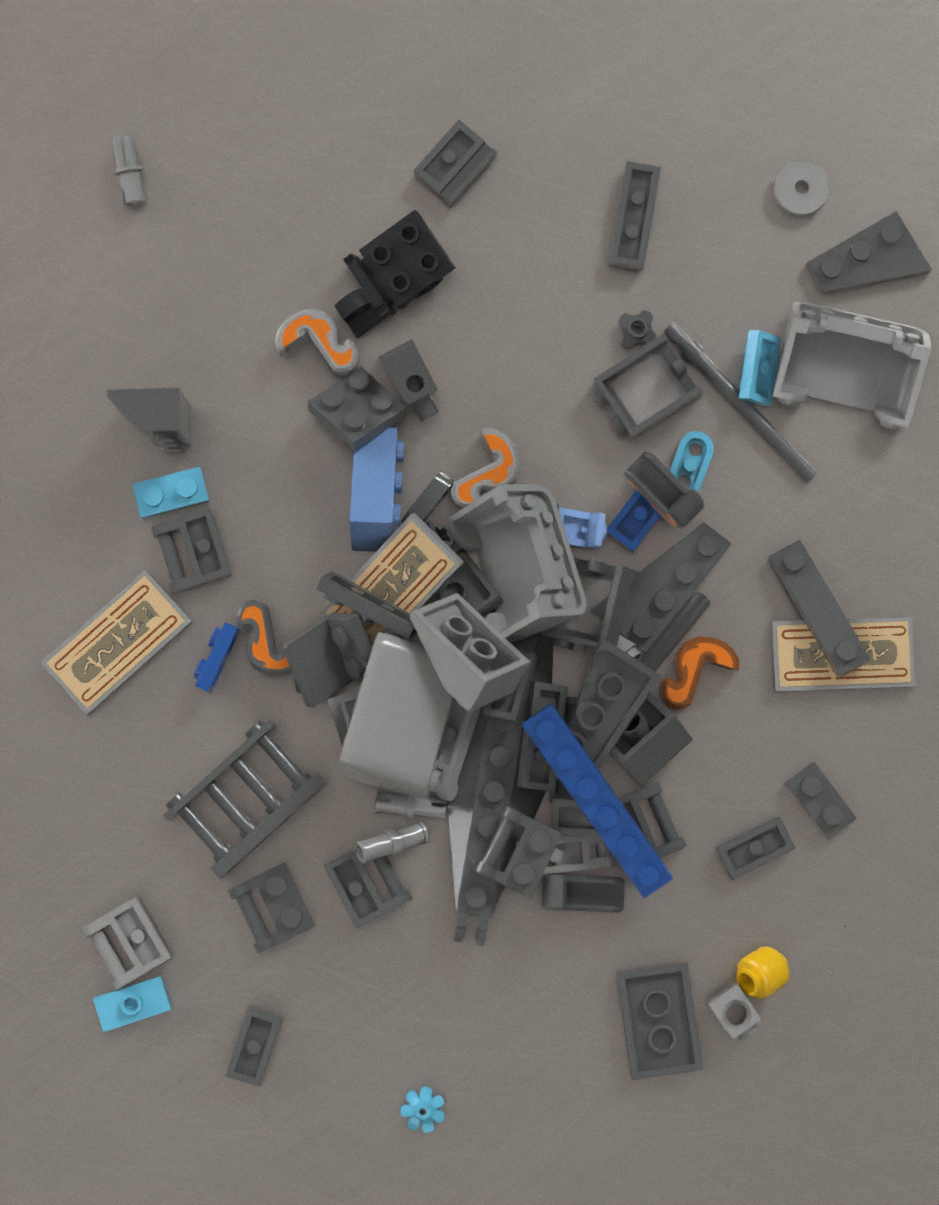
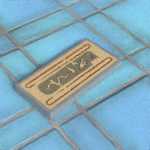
(404, 571)
(116, 642)
(803, 666)

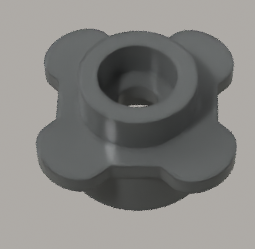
(632, 337)

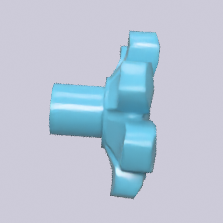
(424, 1101)

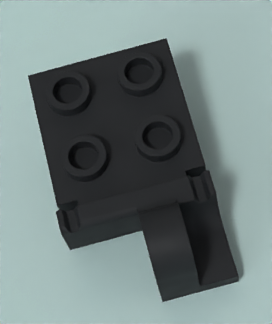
(395, 269)

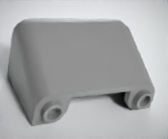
(852, 362)
(523, 558)
(397, 721)

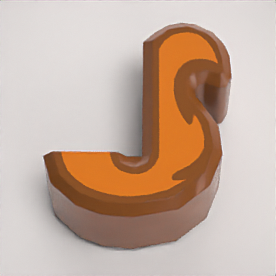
(688, 667)

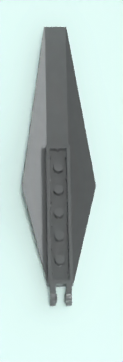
(484, 788)

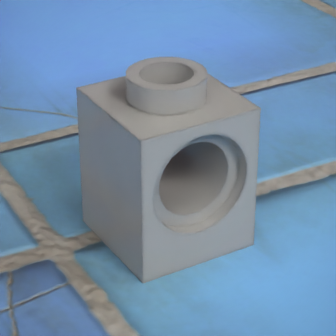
(723, 1000)

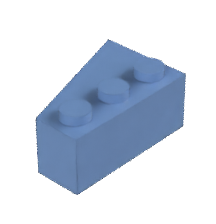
(375, 490)

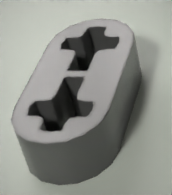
(431, 497)

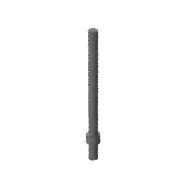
(693, 352)

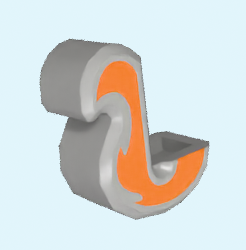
(323, 334)
(502, 471)

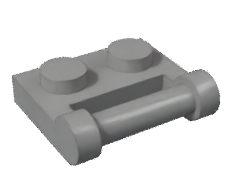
(137, 938)

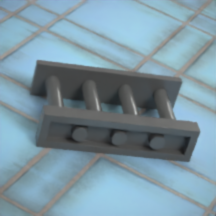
(277, 808)

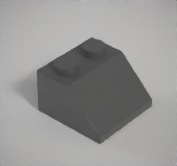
(649, 741)

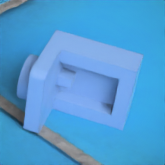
(583, 528)

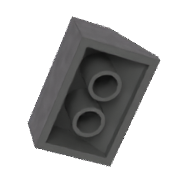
(158, 414)

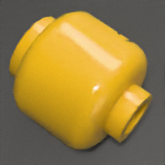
(762, 972)

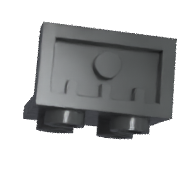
(328, 656)

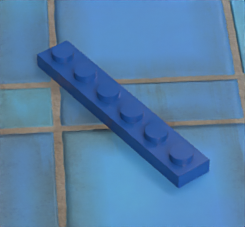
(597, 800)

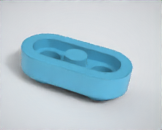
(693, 466)

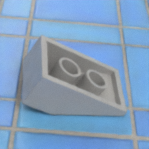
(468, 652)

